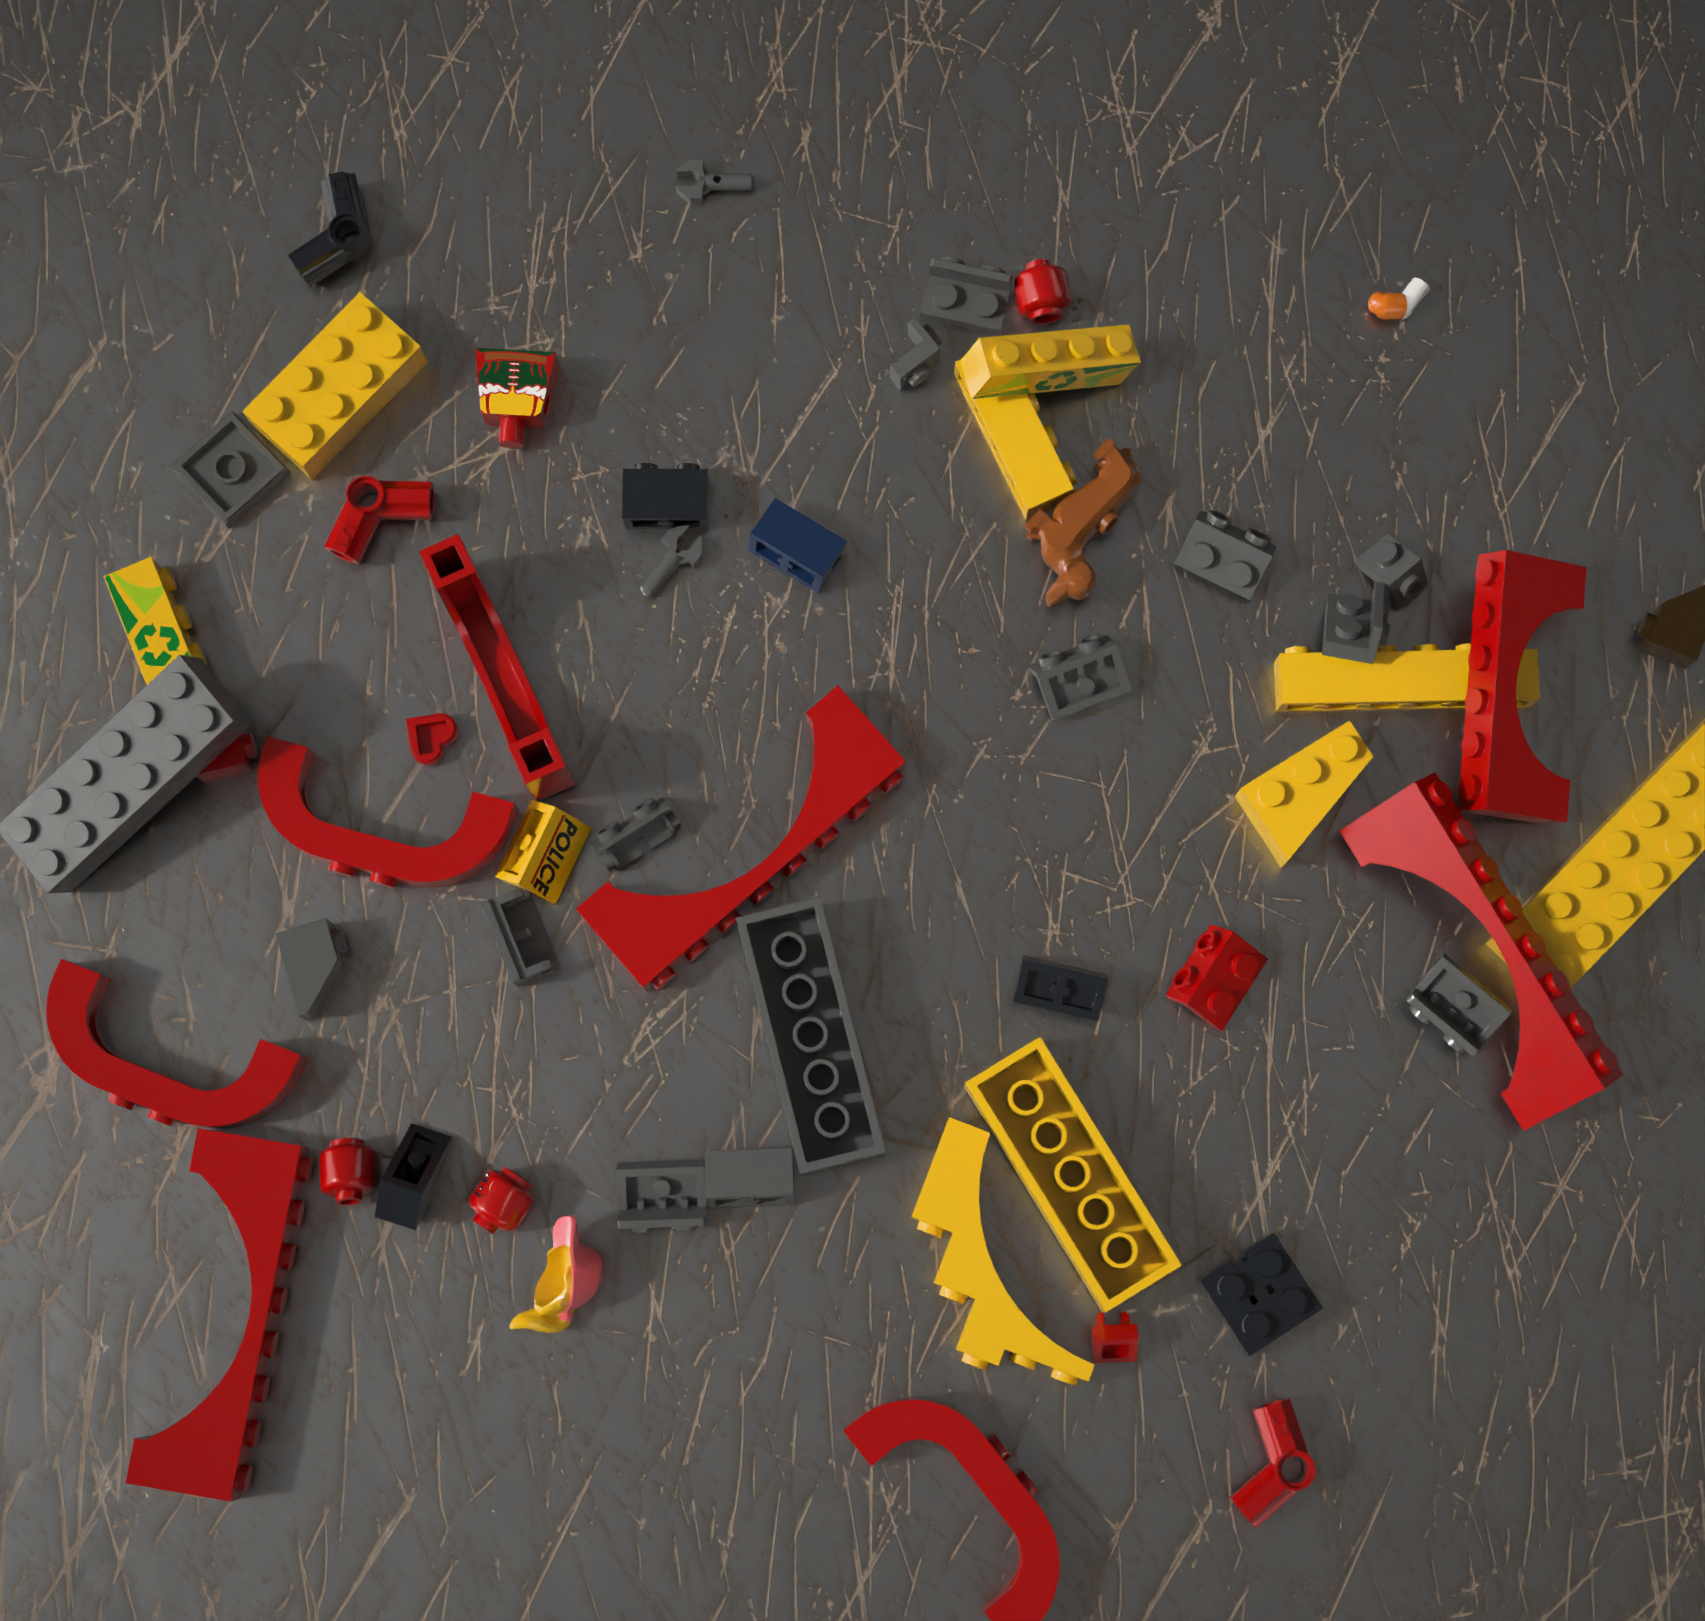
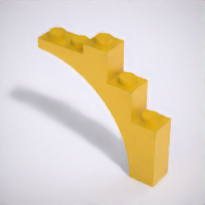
(994, 1322)

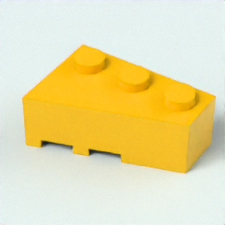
(1302, 789)

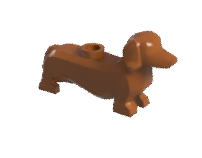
(1080, 518)

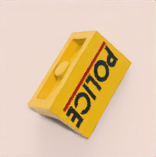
(543, 851)

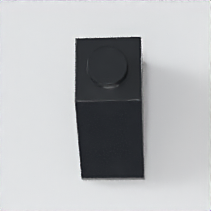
(412, 1176)

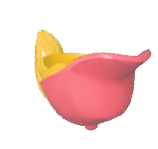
(567, 1282)

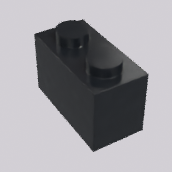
(665, 497)

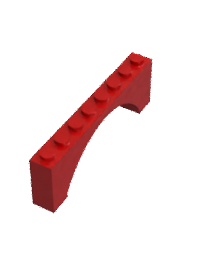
(660, 931)
(1559, 1048)
(211, 1445)

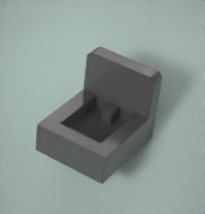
(916, 364)
(1396, 568)

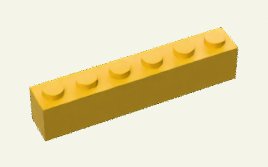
(1394, 682)

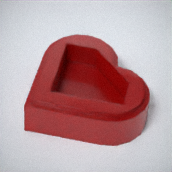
(430, 737)

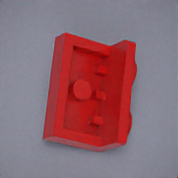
(1216, 976)

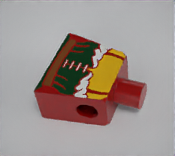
(515, 390)

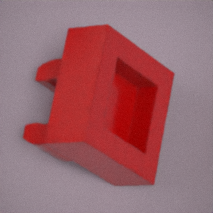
(1114, 1342)

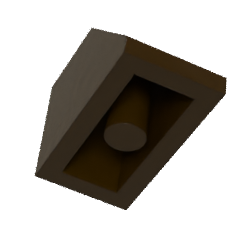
(1675, 629)

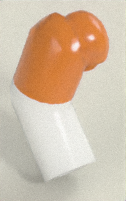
(1398, 305)

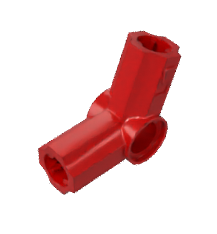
(395, 501)
(1268, 1487)

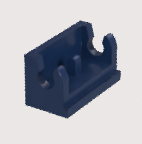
(796, 545)

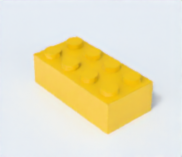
(335, 386)

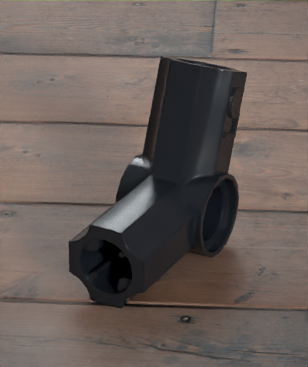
(345, 215)

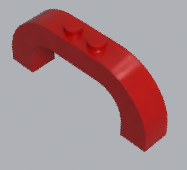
(475, 845)
(74, 1031)
(1012, 1495)

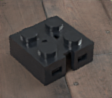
(1274, 1313)

